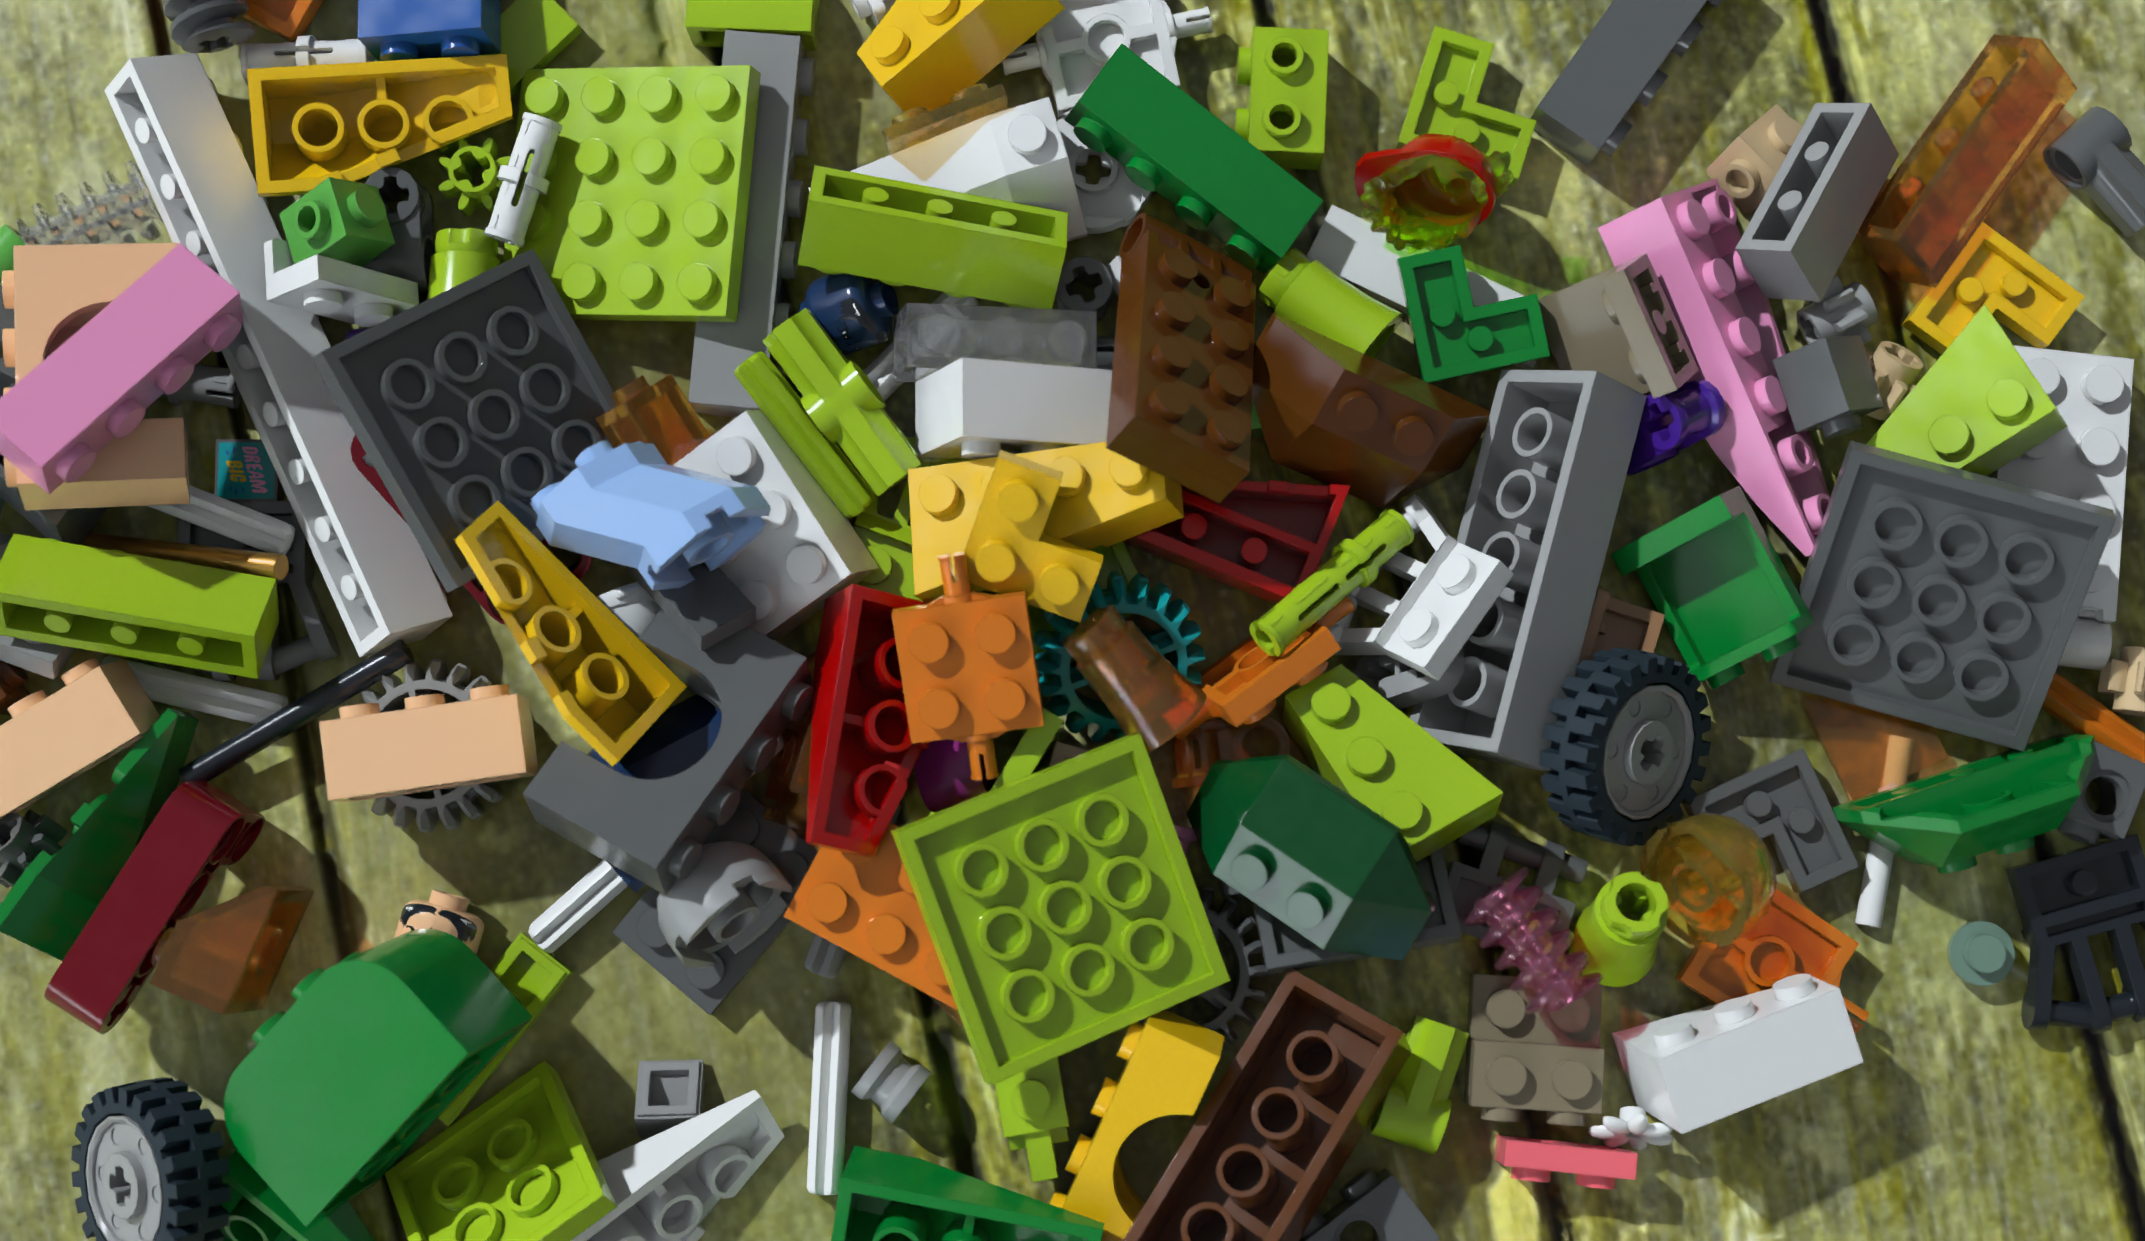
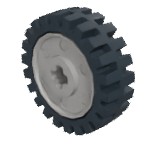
(1625, 745)
(150, 1165)

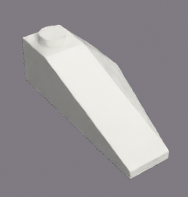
(1001, 156)
(682, 1173)

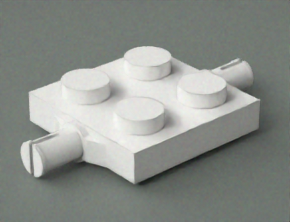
(1089, 32)

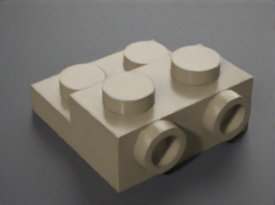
(1534, 1058)

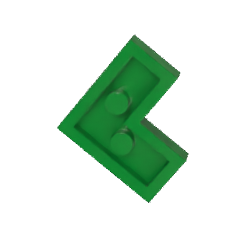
(1454, 335)

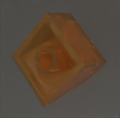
(232, 950)

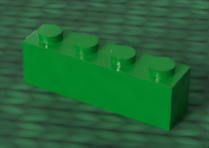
(1192, 161)

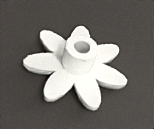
(1631, 1127)

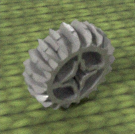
(446, 801)

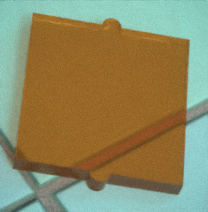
(1870, 746)

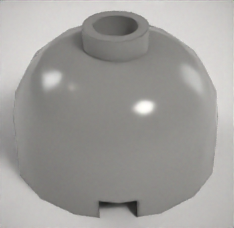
(722, 902)

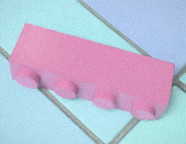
(117, 368)

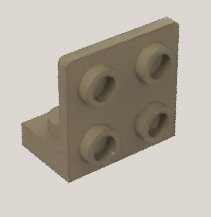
(1619, 328)

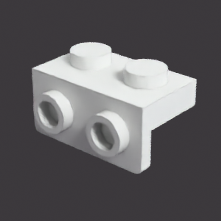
(334, 287)

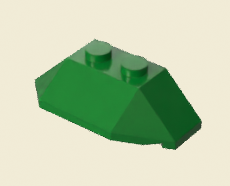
(1977, 805)

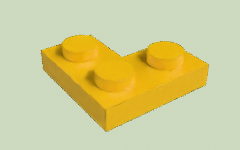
(2004, 279)
(1013, 554)

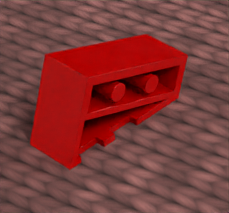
(1255, 539)

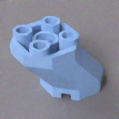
(648, 513)

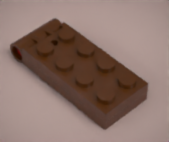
(1182, 360)

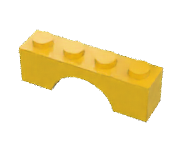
(1163, 1076)

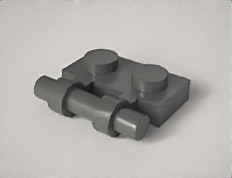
(1497, 844)

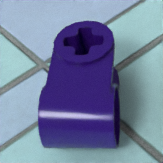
(1676, 423)

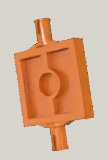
(968, 666)
(1247, 680)
(1780, 945)

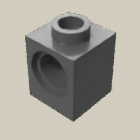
(2121, 788)

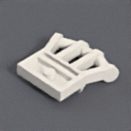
(1439, 607)

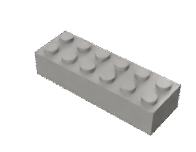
(1547, 512)

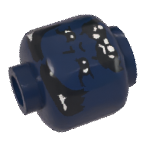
(852, 310)

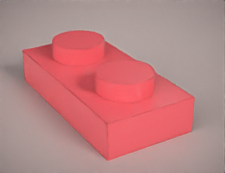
(1594, 1164)

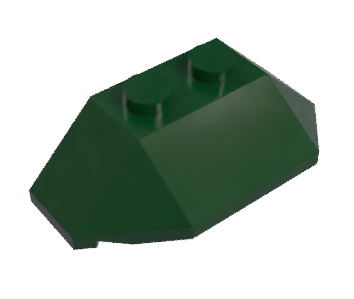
(1311, 856)

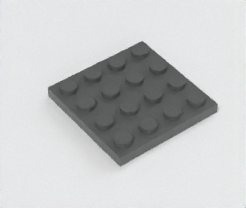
(471, 403)
(1942, 594)

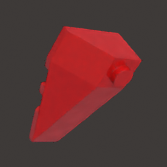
(858, 723)

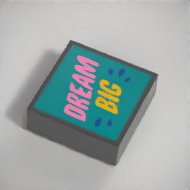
(245, 472)

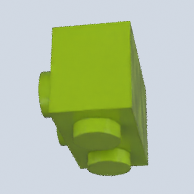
(1285, 94)

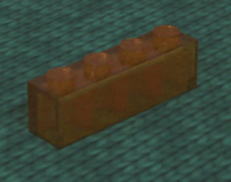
(1965, 159)

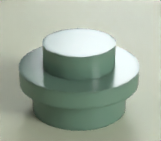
(1981, 953)

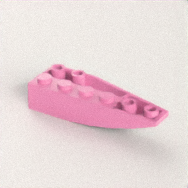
(1733, 344)

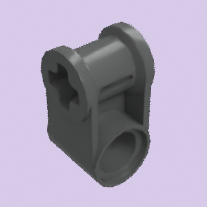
(410, 226)

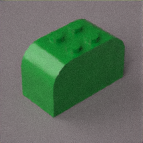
(365, 1066)

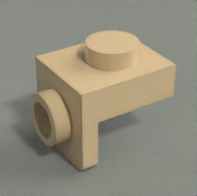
(1754, 158)

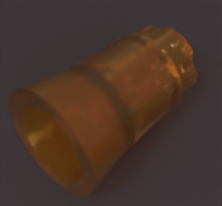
(1133, 677)

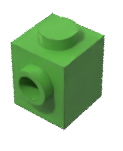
(338, 222)

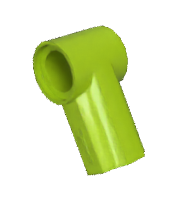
(1418, 1100)

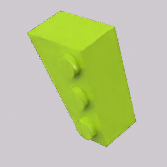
(1973, 405)
(1387, 761)

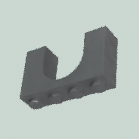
(660, 824)

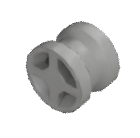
(891, 1081)

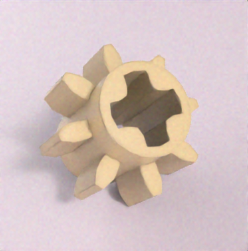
(1895, 375)
(2126, 681)

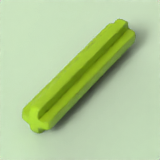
(791, 420)

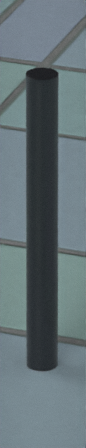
(298, 713)

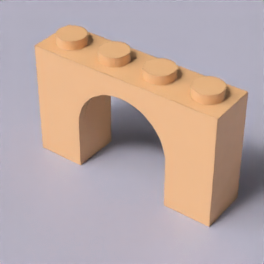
(52, 298)

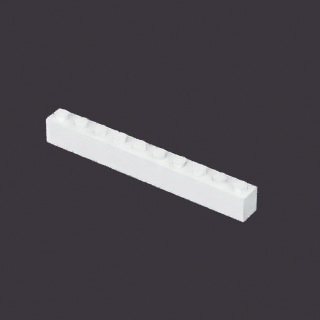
(214, 210)

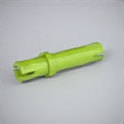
(1351, 566)

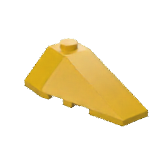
(580, 651)

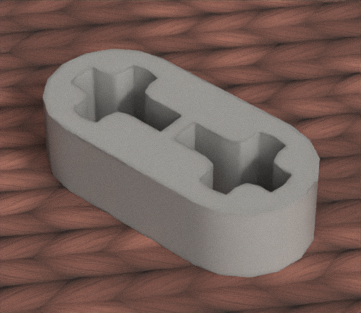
(1407, 685)

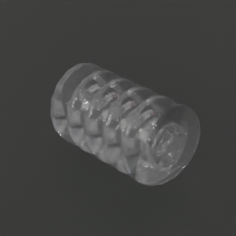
(99, 218)

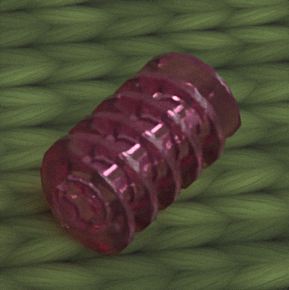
(1531, 946)

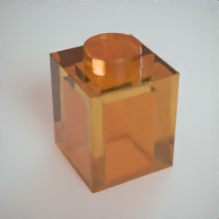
(656, 416)

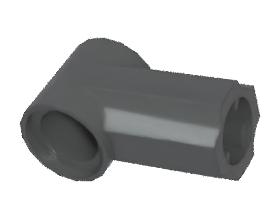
(2098, 159)

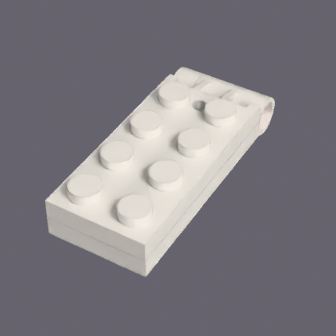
(2086, 465)

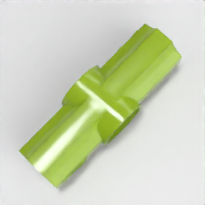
(842, 401)

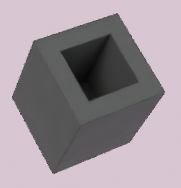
(1828, 385)

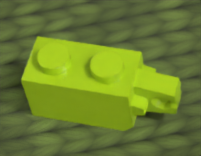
(1035, 1115)

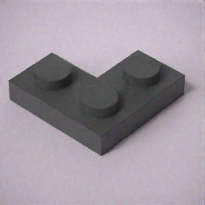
(1792, 810)

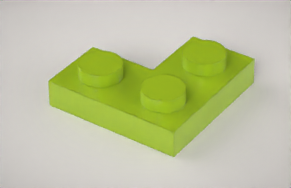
(1448, 104)

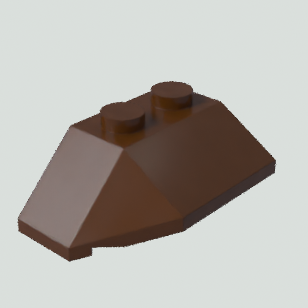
(1355, 416)

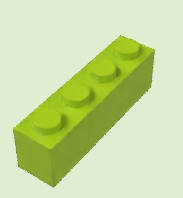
(933, 238)
(136, 606)

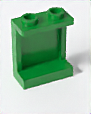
(1718, 587)

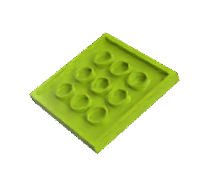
(644, 189)
(1061, 907)

